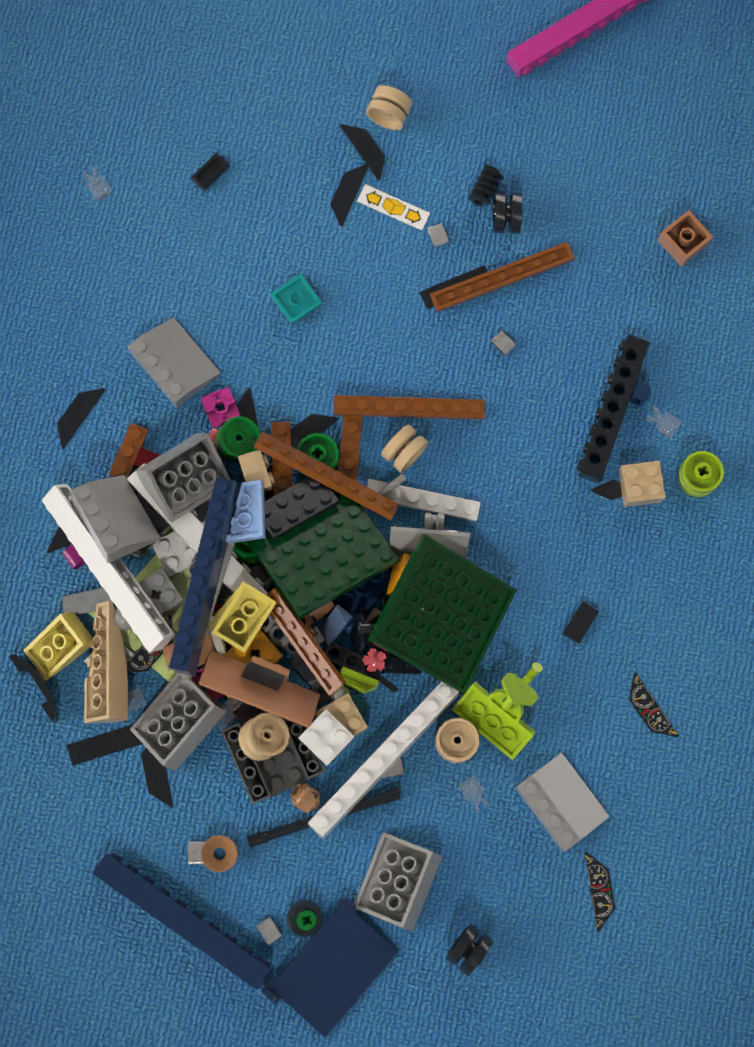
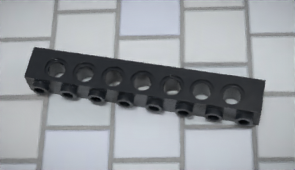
(637, 348)

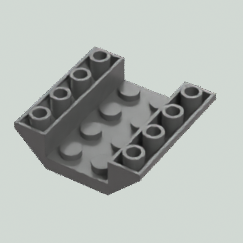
(278, 773)

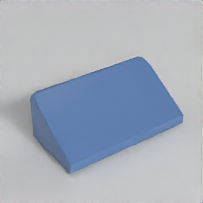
(335, 624)

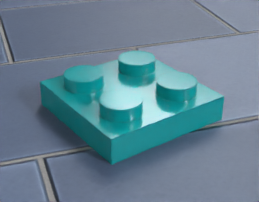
(296, 299)

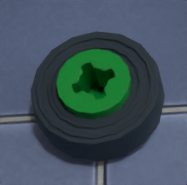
(303, 911)

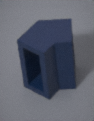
(640, 394)

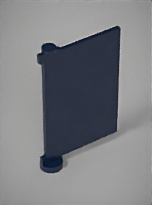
(332, 969)

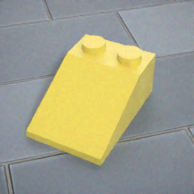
(242, 616)
(58, 645)

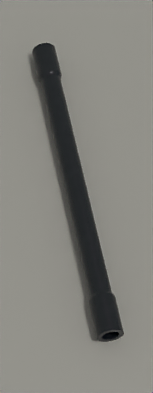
(265, 836)

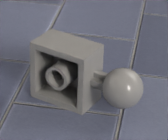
(155, 583)

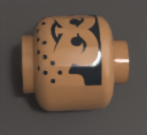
(305, 797)

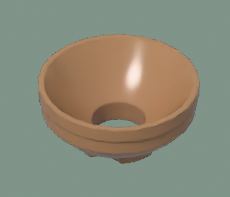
(209, 848)

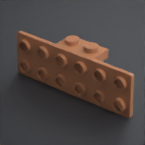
(289, 702)

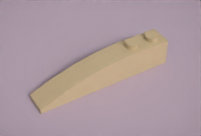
(107, 682)

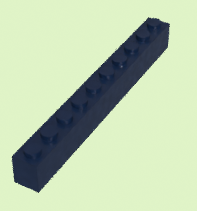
(205, 577)
(181, 920)

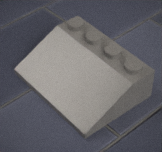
(173, 361)
(183, 476)
(114, 517)
(405, 540)
(177, 721)
(562, 802)
(397, 881)

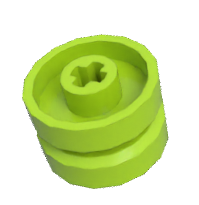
(708, 466)

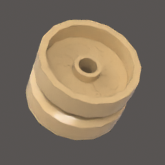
(389, 107)
(404, 448)
(263, 736)
(445, 740)

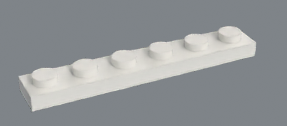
(430, 501)

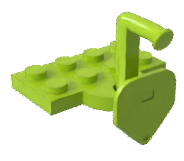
(500, 718)

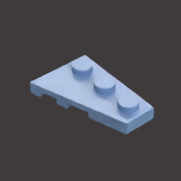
(249, 514)

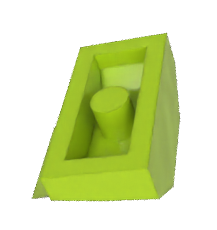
(358, 681)

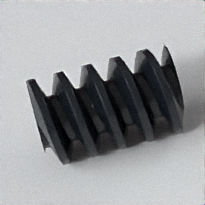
(485, 185)

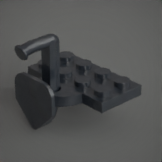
(361, 631)

